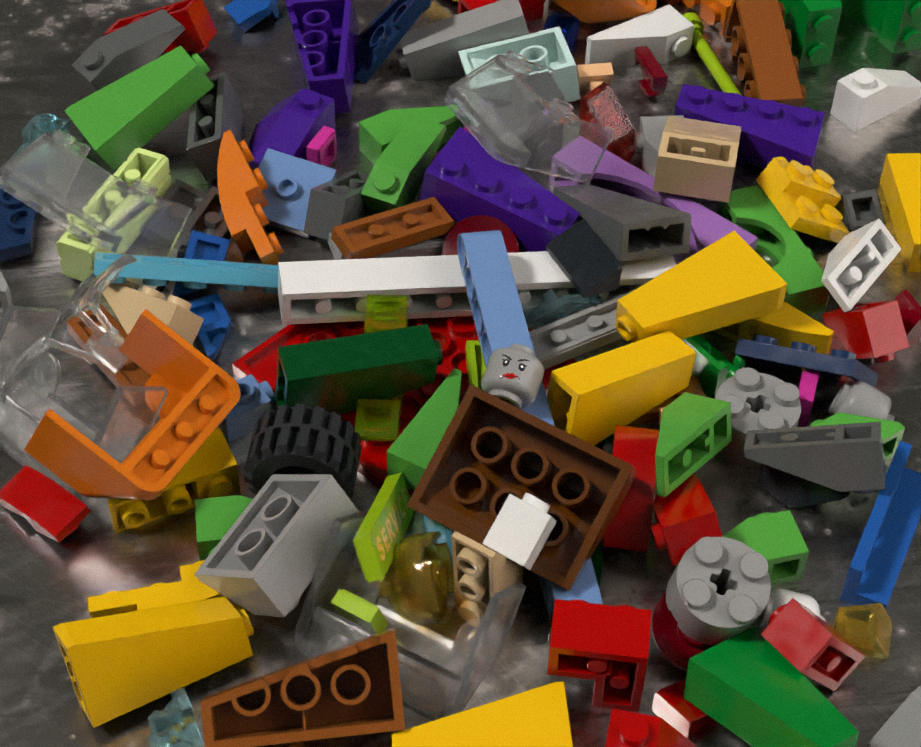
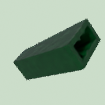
(356, 367)

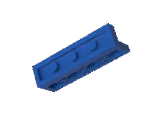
(886, 535)

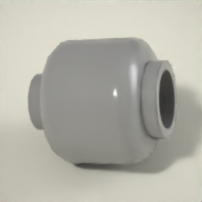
(863, 401)

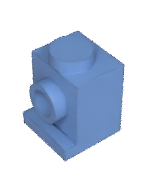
(253, 403)

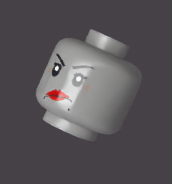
(513, 375)

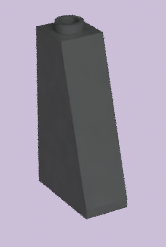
(628, 224)

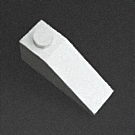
(662, 31)
(871, 95)
(858, 262)

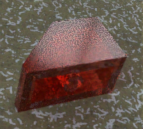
(604, 108)

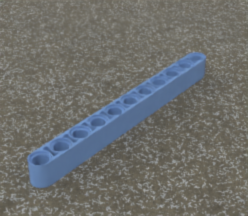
(499, 324)

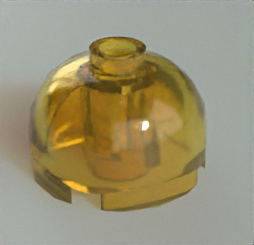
(420, 580)

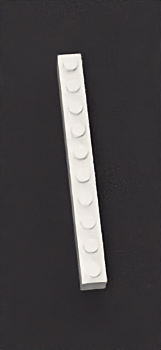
(435, 285)

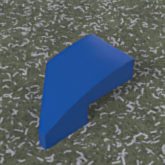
(250, 12)
(202, 247)
(215, 326)

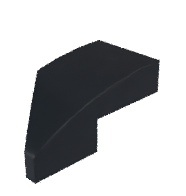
(796, 490)

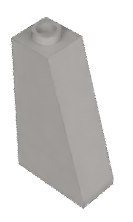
(434, 48)

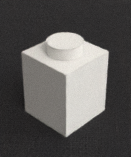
(521, 529)

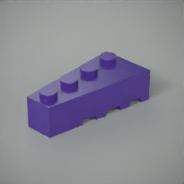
(326, 46)
(766, 126)
(475, 183)

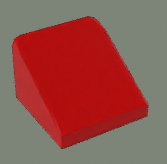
(677, 711)

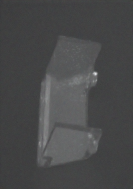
(523, 127)
(91, 201)
(33, 394)
(434, 670)

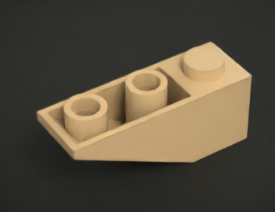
(130, 303)
(479, 575)

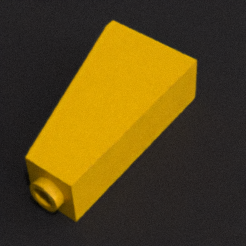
(902, 194)
(703, 293)
(618, 385)
(149, 653)
(521, 720)

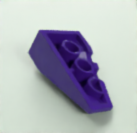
(292, 125)

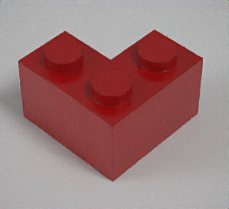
(602, 646)

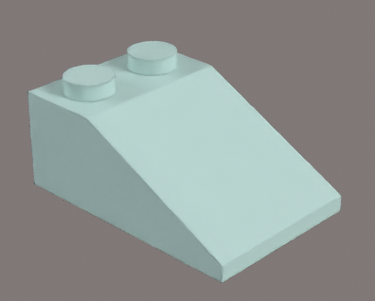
(541, 47)

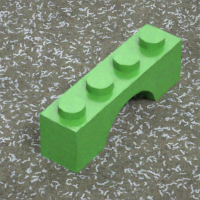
(794, 261)

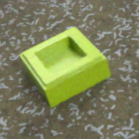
(359, 611)

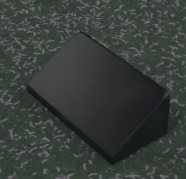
(585, 260)

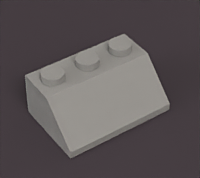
(276, 543)

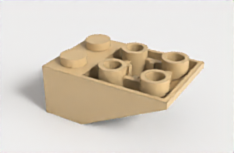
(697, 159)

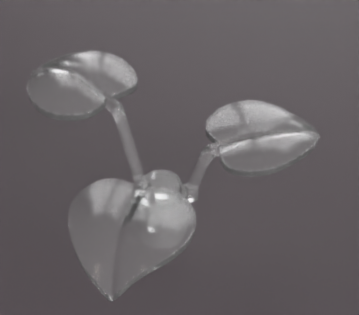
(103, 342)

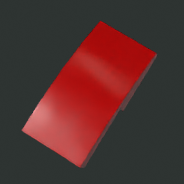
(43, 503)

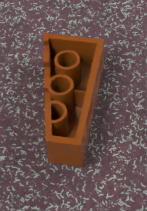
(764, 51)
(319, 698)

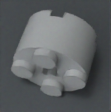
(756, 404)
(723, 566)

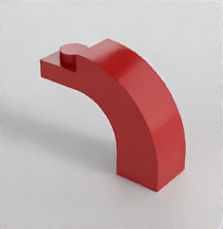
(633, 520)

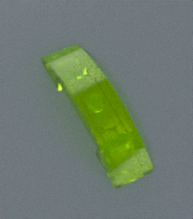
(382, 418)

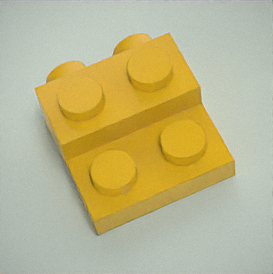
(804, 198)

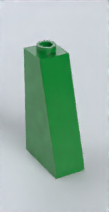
(763, 696)

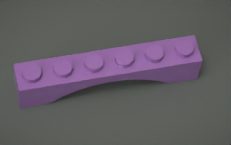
(629, 180)

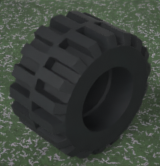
(303, 443)

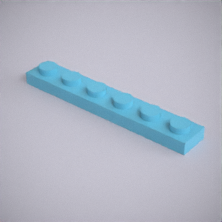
(193, 272)

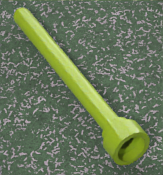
(709, 57)

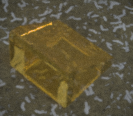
(866, 628)

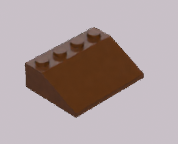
(506, 451)

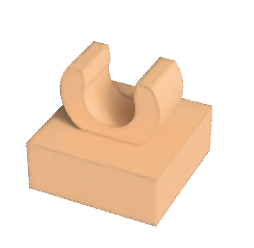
(593, 75)

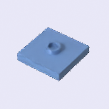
(289, 189)

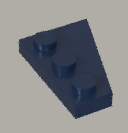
(384, 34)

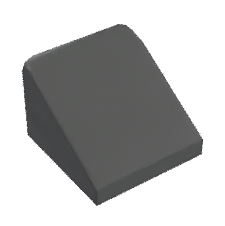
(860, 209)

